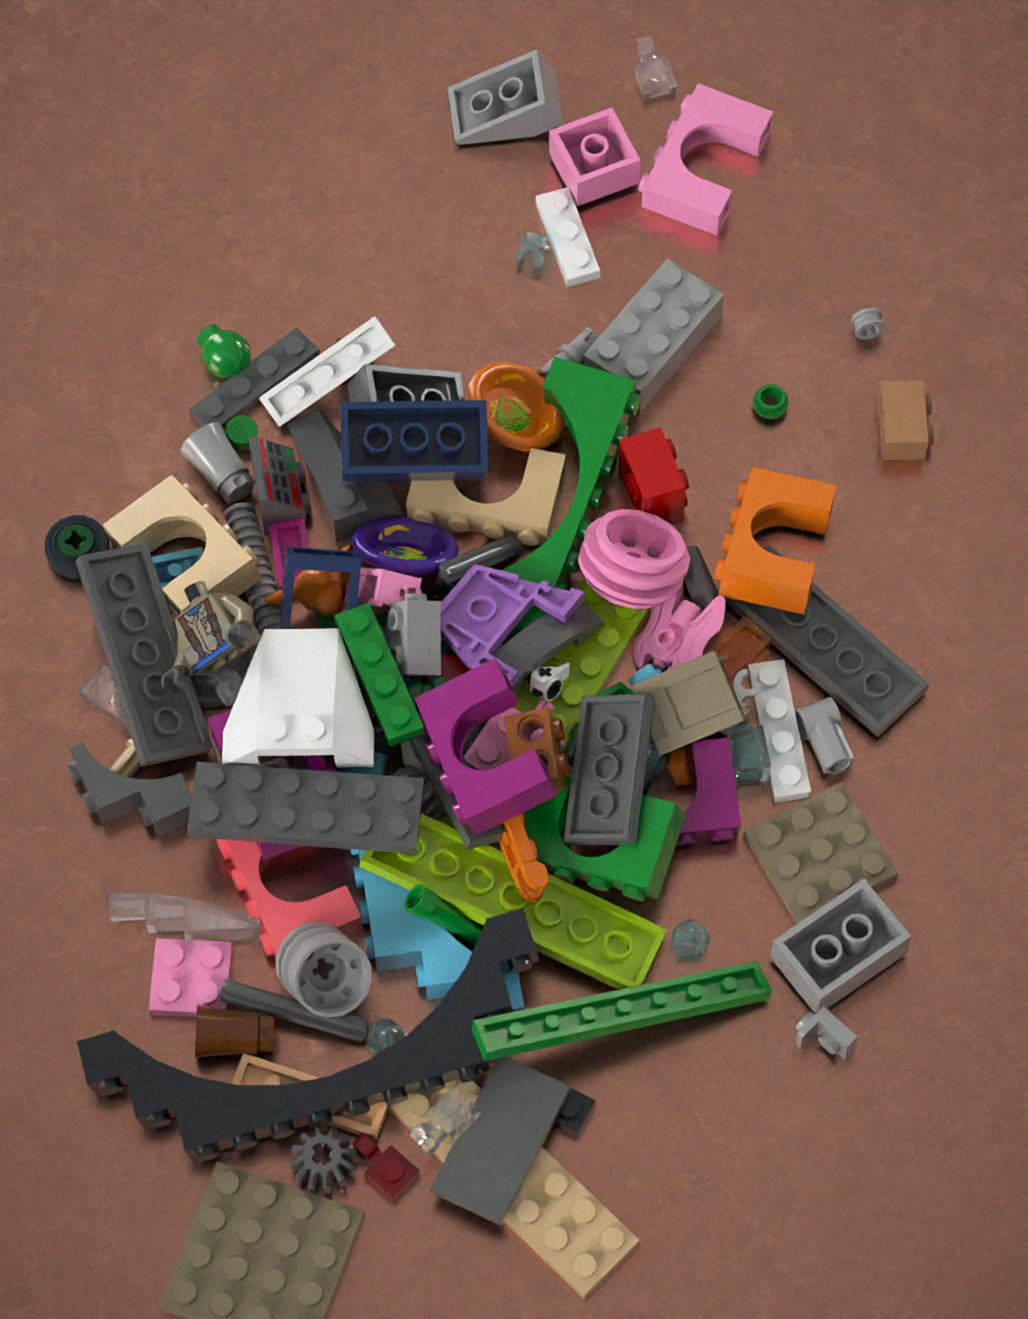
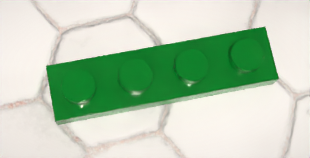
(379, 674)

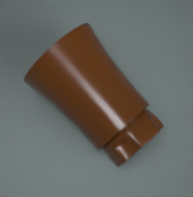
(232, 1032)

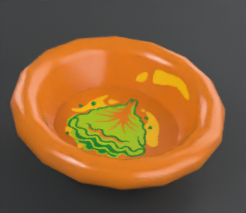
(516, 406)

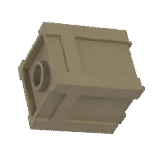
(691, 702)

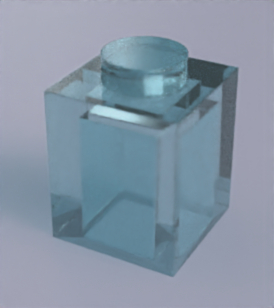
(749, 753)

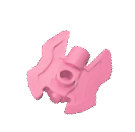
(677, 632)

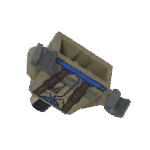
(209, 635)

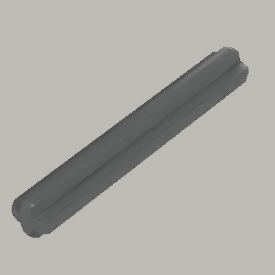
(291, 1010)

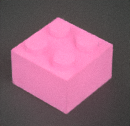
(594, 156)

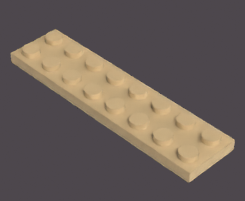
(550, 1210)

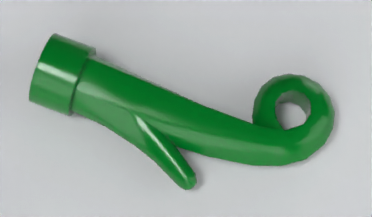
(426, 905)

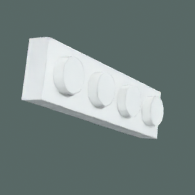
(327, 371)
(777, 715)

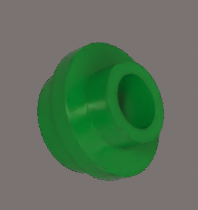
(770, 393)

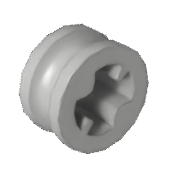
(868, 323)

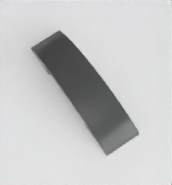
(545, 639)

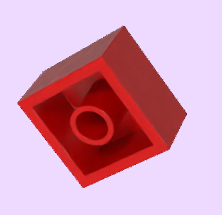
(652, 475)

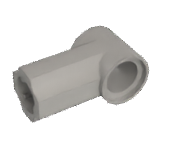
(822, 726)

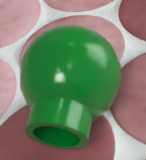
(224, 351)

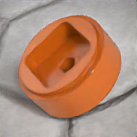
(680, 766)

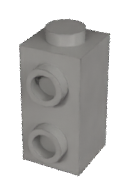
(416, 636)

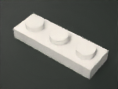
(567, 237)

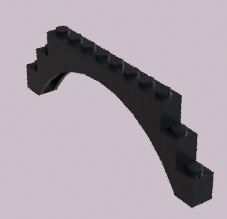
(230, 1115)

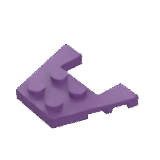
(490, 605)

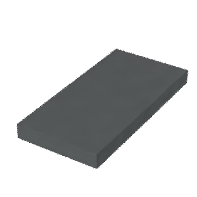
(609, 770)
(503, 1142)

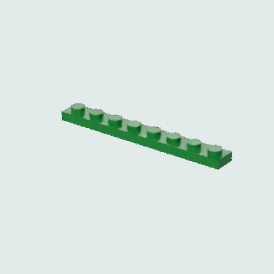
(620, 1010)

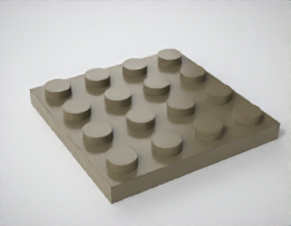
(261, 1251)

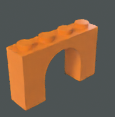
(771, 501)

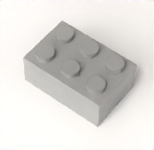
(840, 946)

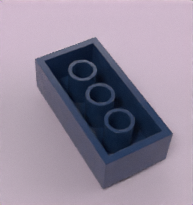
(414, 440)

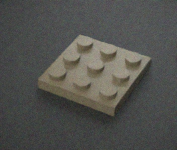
(819, 851)

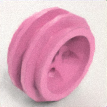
(634, 559)

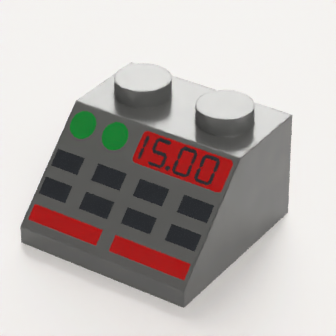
(278, 482)

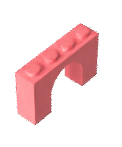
(280, 916)

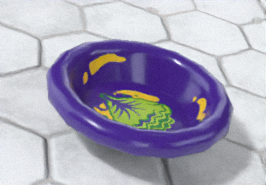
(404, 545)

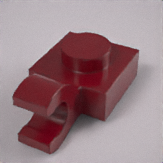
(388, 1170)

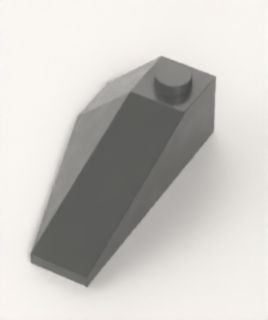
(343, 503)

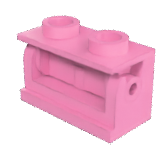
(384, 587)

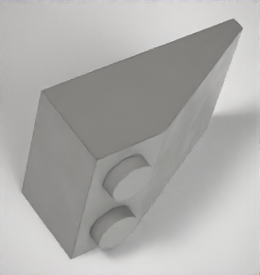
(506, 102)

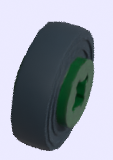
(74, 530)

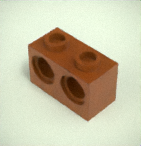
(548, 746)

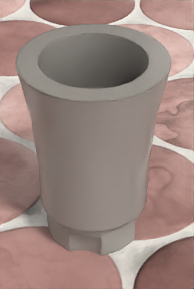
(218, 462)

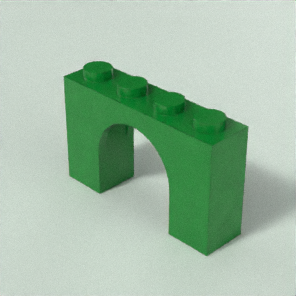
(630, 868)

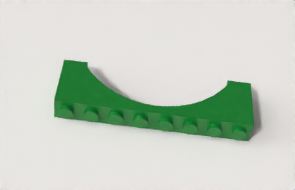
(596, 413)

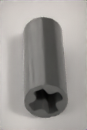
(699, 580)

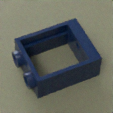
(317, 560)

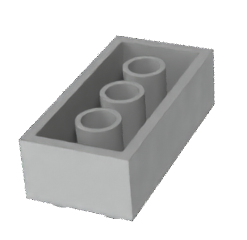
(657, 329)

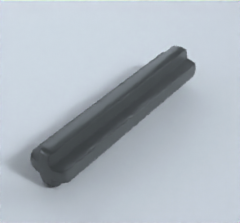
(485, 556)

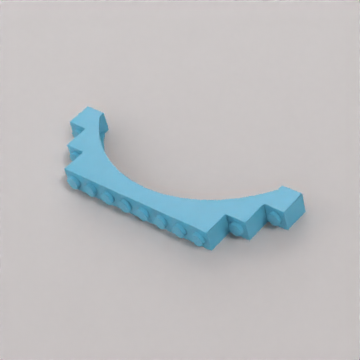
(402, 938)

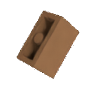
(904, 420)

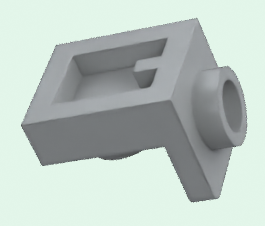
(831, 1031)

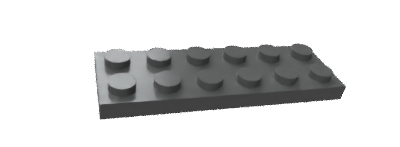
(139, 651)
(840, 657)
(306, 807)

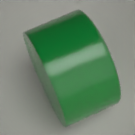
(239, 431)

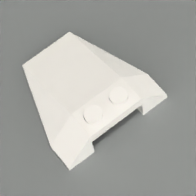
(299, 702)

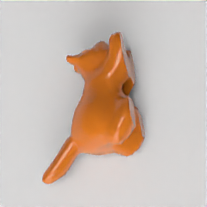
(318, 590)

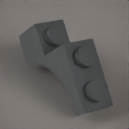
(160, 801)

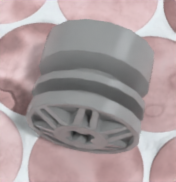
(340, 976)

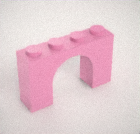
(704, 118)

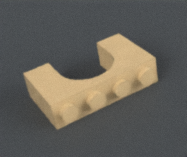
(173, 513)
(525, 514)

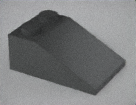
(395, 383)

